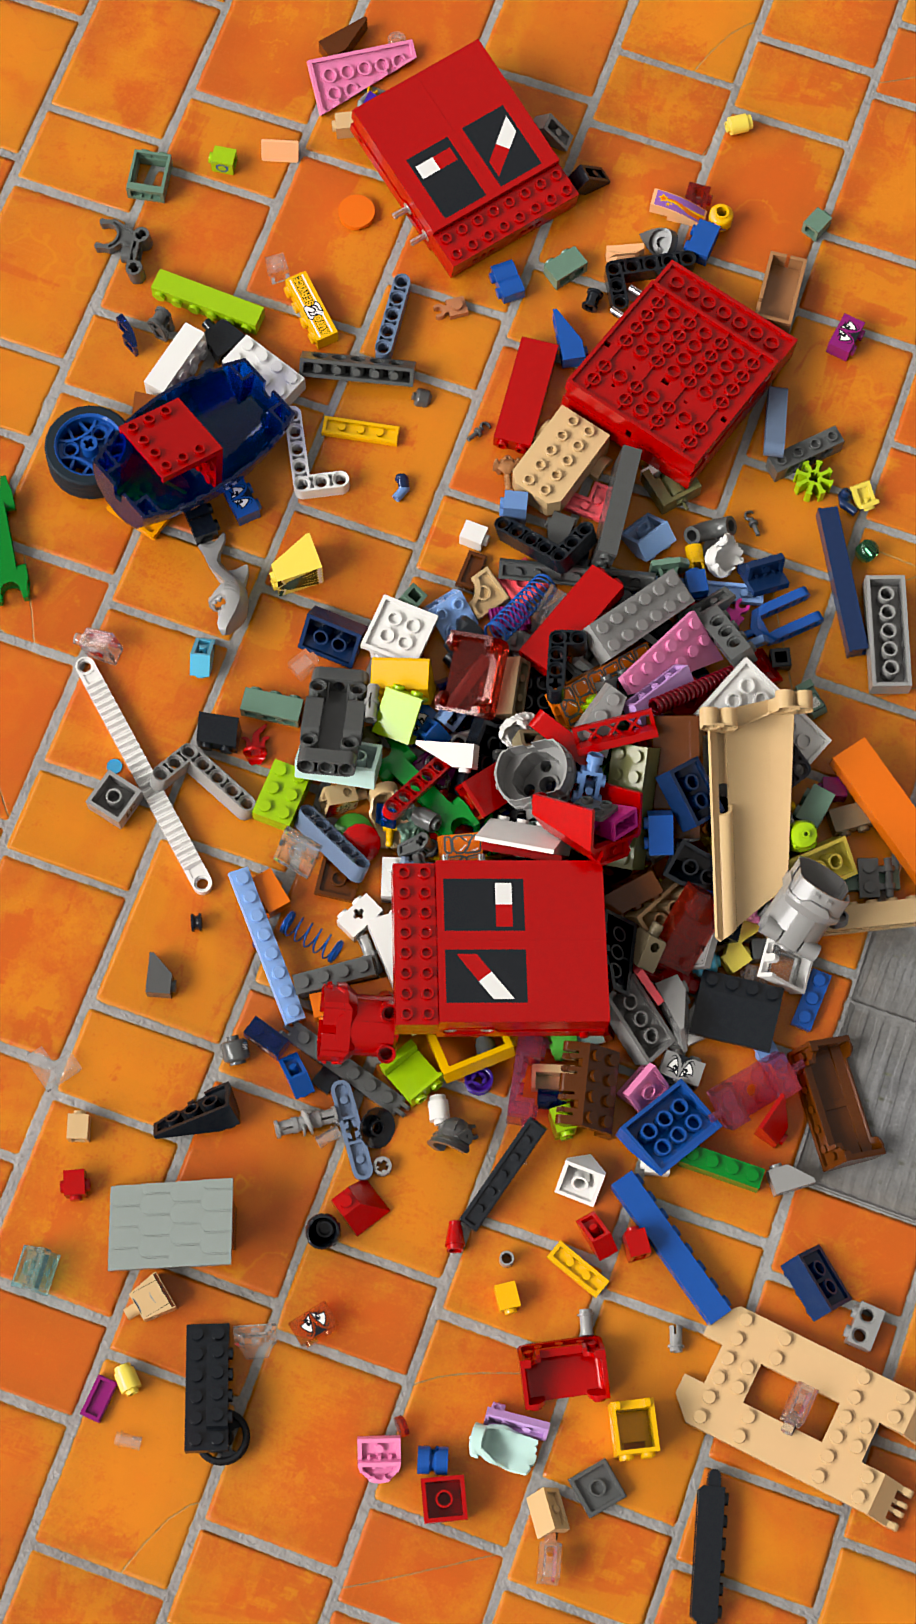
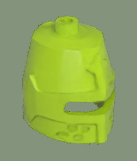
(803, 836)

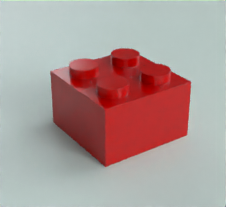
(444, 1499)

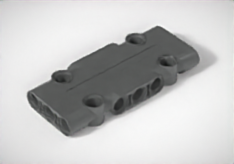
(333, 722)

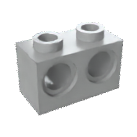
(868, 1329)

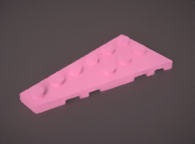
(349, 73)
(683, 644)

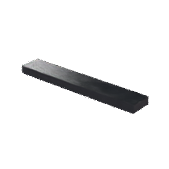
(503, 1174)

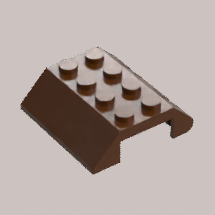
(593, 1088)

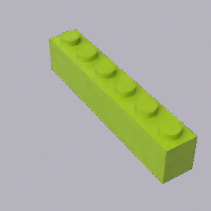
(207, 301)

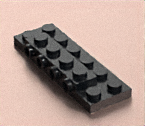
(208, 1388)

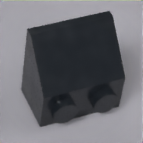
(218, 732)

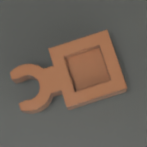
(454, 308)

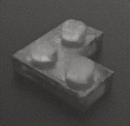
(52, 1073)

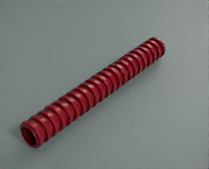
(689, 691)

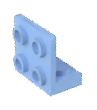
(449, 609)

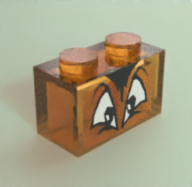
(313, 1325)

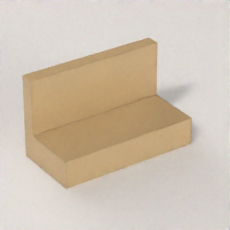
(547, 1512)

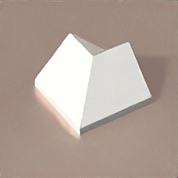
(581, 1179)

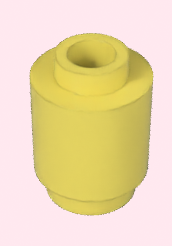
(738, 124)
(127, 1379)

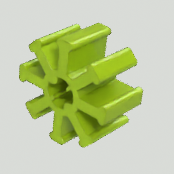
(820, 487)

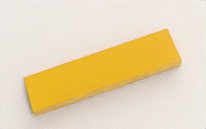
(360, 431)

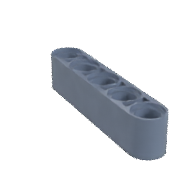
(393, 310)
(775, 422)
(334, 844)

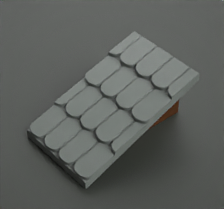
(172, 1225)

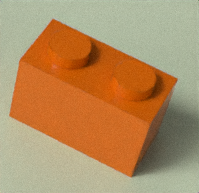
(271, 893)

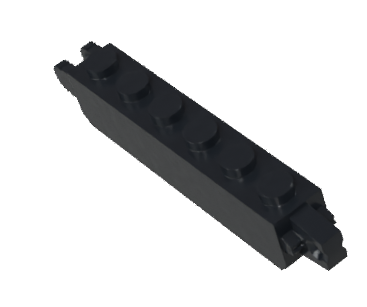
(707, 1551)

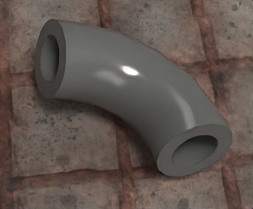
(710, 530)

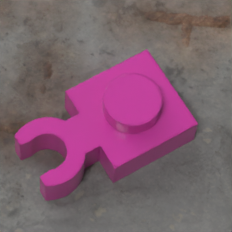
(736, 613)

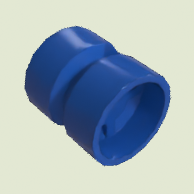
(432, 1460)

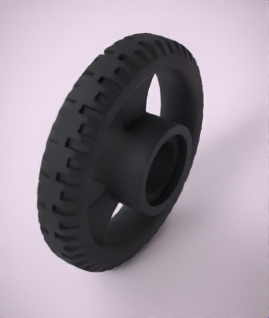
(232, 1456)

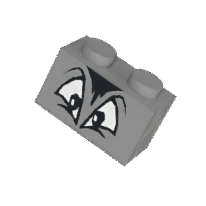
(677, 1066)

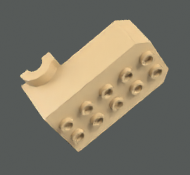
(561, 460)

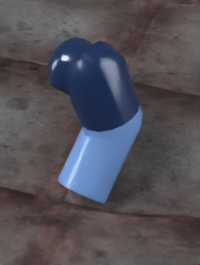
(404, 487)

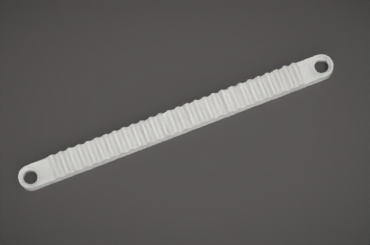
(142, 772)

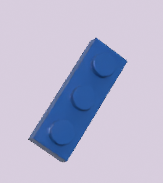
(811, 1000)

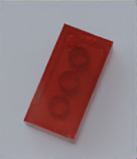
(688, 928)

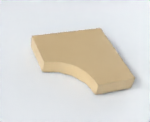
(487, 593)

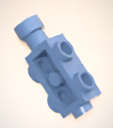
(592, 785)

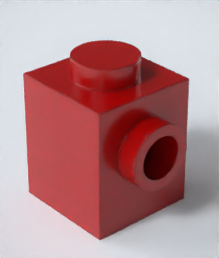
(75, 1184)

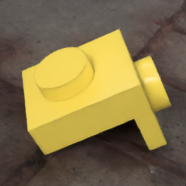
(864, 496)

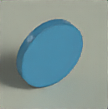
(114, 765)

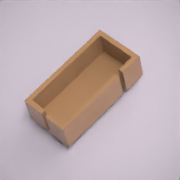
(781, 289)

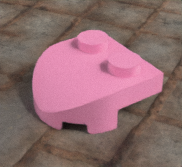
(379, 1457)

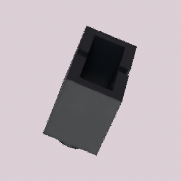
(202, 524)

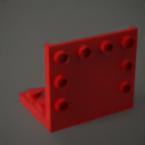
(175, 443)

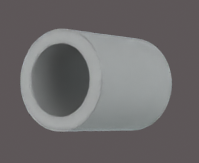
(506, 1265)

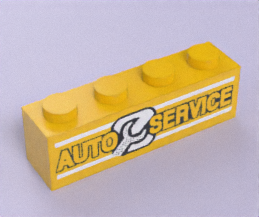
(311, 309)

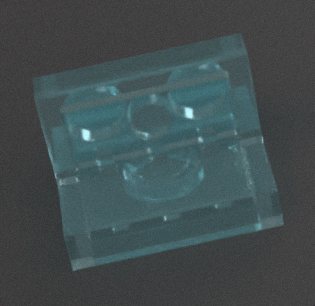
(35, 1269)

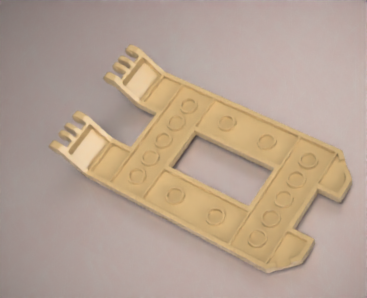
(827, 1465)

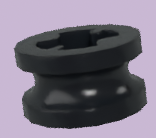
(196, 922)

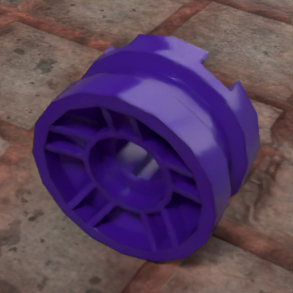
(479, 1089)

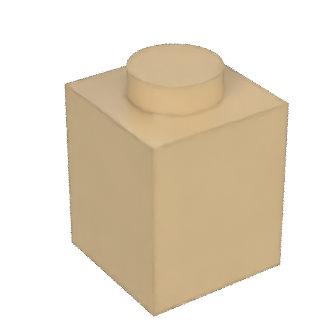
(342, 124)
(78, 1126)

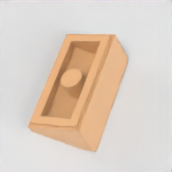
(280, 150)

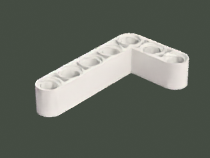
(301, 461)

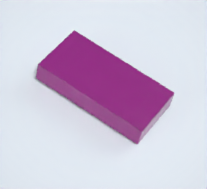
(99, 1398)

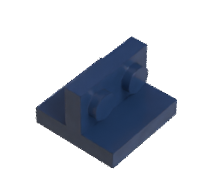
(764, 575)

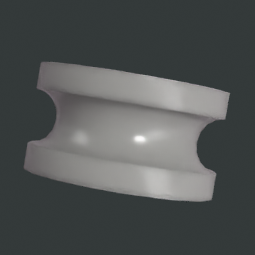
(380, 1160)

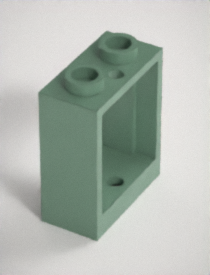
(146, 191)

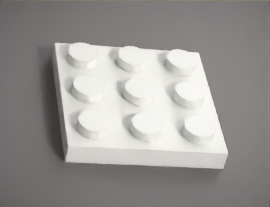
(399, 630)

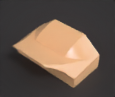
(617, 252)

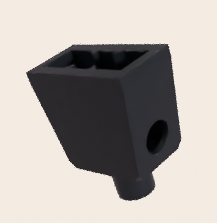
(221, 338)

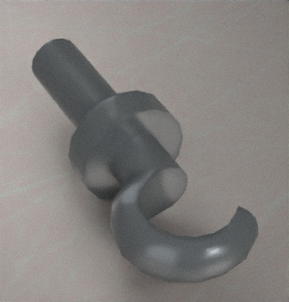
(478, 431)
(753, 523)

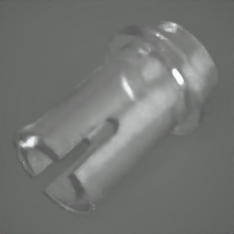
(328, 1136)
(128, 1440)

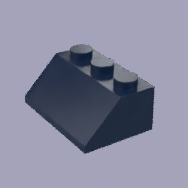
(332, 636)
(688, 793)
(816, 1282)

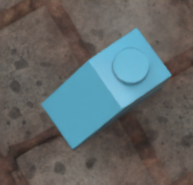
(202, 657)

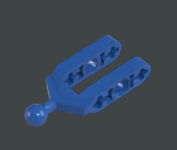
(777, 605)

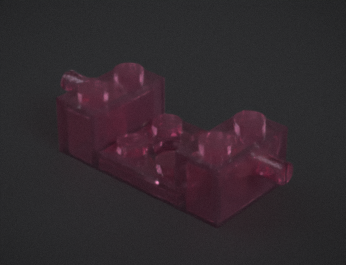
(529, 1051)
(769, 1076)

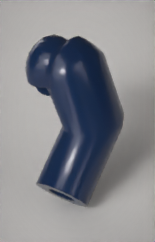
(845, 502)

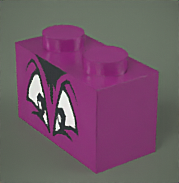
(845, 337)

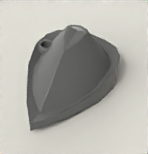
(660, 240)

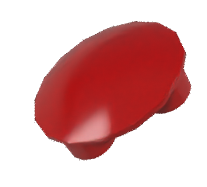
(364, 839)

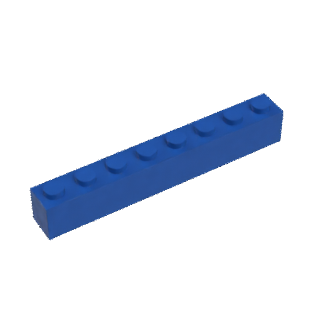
(670, 1248)

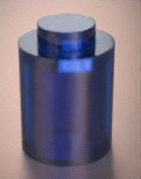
(548, 1099)

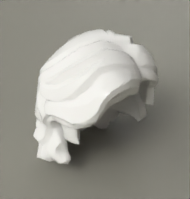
(723, 556)
(512, 725)

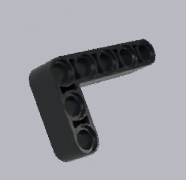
(641, 273)
(556, 557)

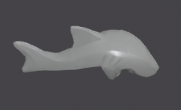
(231, 588)

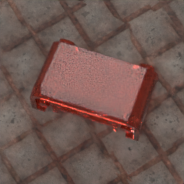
(474, 675)

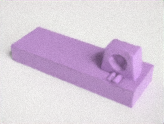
(525, 1425)

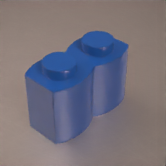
(507, 281)

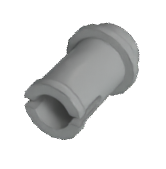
(586, 1322)
(676, 1339)

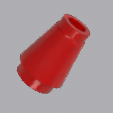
(455, 1239)

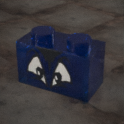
(266, 1038)

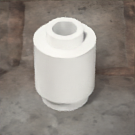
(438, 1109)

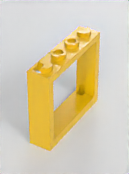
(474, 1063)

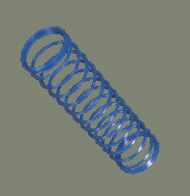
(493, 622)

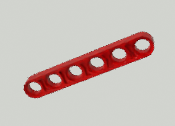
(412, 796)

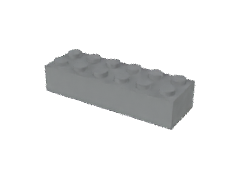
(637, 616)
(887, 634)

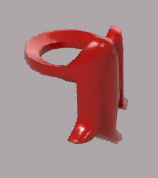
(255, 751)

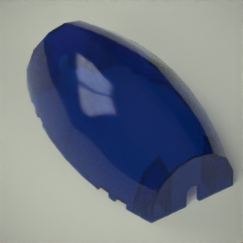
(233, 410)

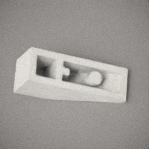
(458, 755)

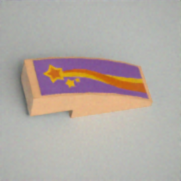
(676, 208)

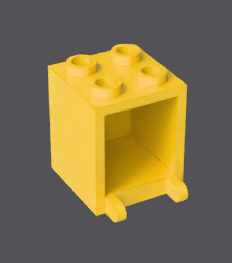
(631, 1423)

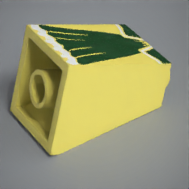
(297, 568)

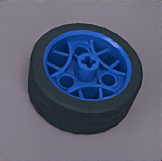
(60, 441)

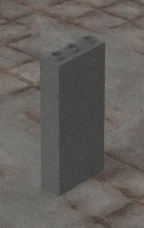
(615, 507)

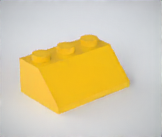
(408, 672)

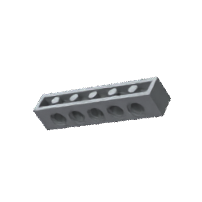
(357, 368)

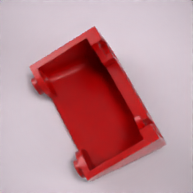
(563, 1370)

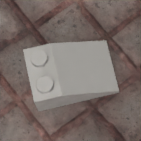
(675, 1007)

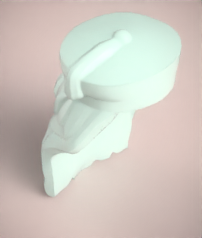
(503, 1447)

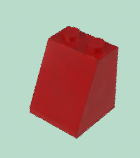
(481, 793)

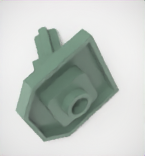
(664, 565)

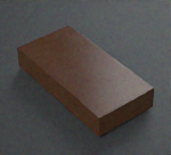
(473, 564)

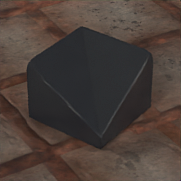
(780, 658)

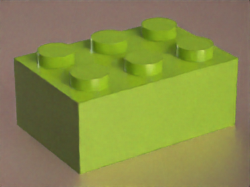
(281, 796)

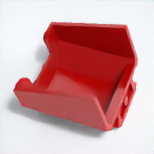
(576, 823)

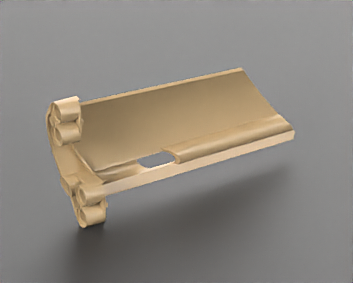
(751, 842)

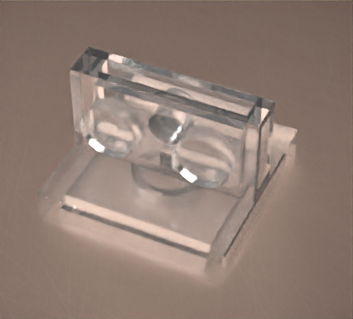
(298, 852)

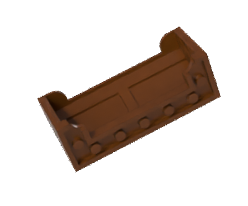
(678, 742)
(834, 1104)

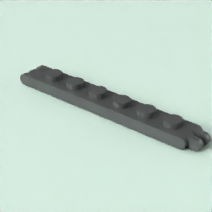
(349, 1071)

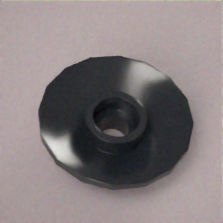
(383, 1127)

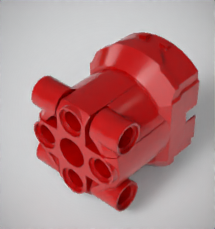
(355, 1025)

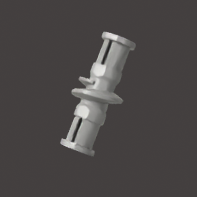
(306, 1121)

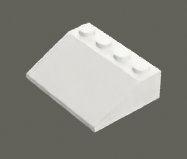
(521, 835)

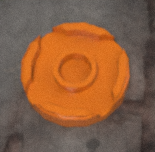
(356, 212)

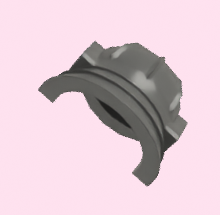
(453, 1133)

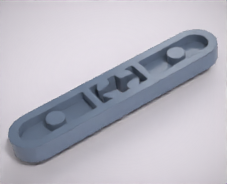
(347, 1110)

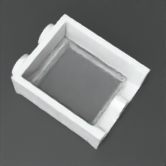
(784, 968)

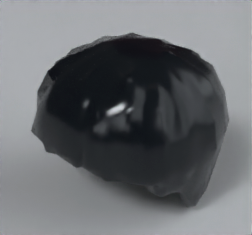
(323, 1231)

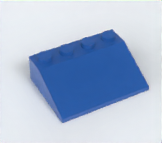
(668, 1128)

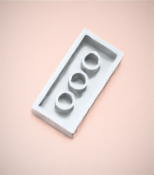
(178, 360)
(277, 374)

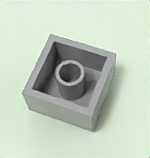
(114, 799)

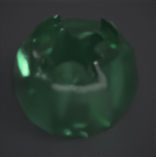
(867, 550)

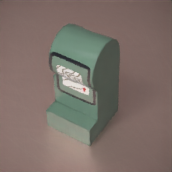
(819, 707)

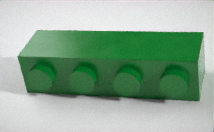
(723, 1168)

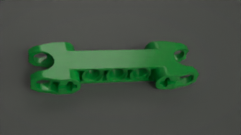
(10, 573)
(399, 767)

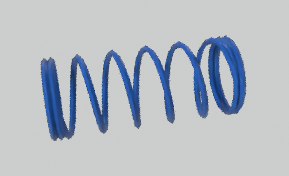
(287, 923)

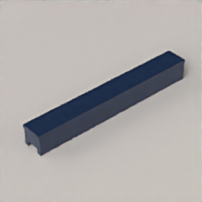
(841, 581)

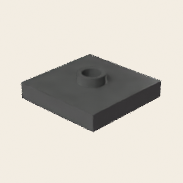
(597, 1488)

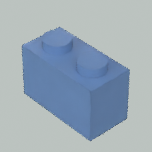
(514, 505)

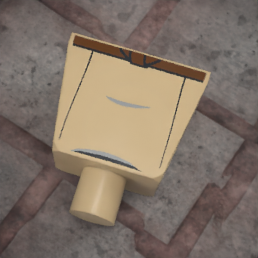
(150, 1300)

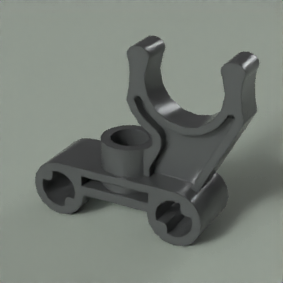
(132, 244)

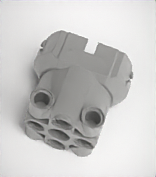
(524, 768)
(804, 908)

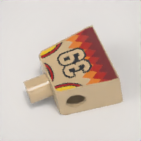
(340, 799)

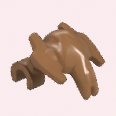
(506, 466)

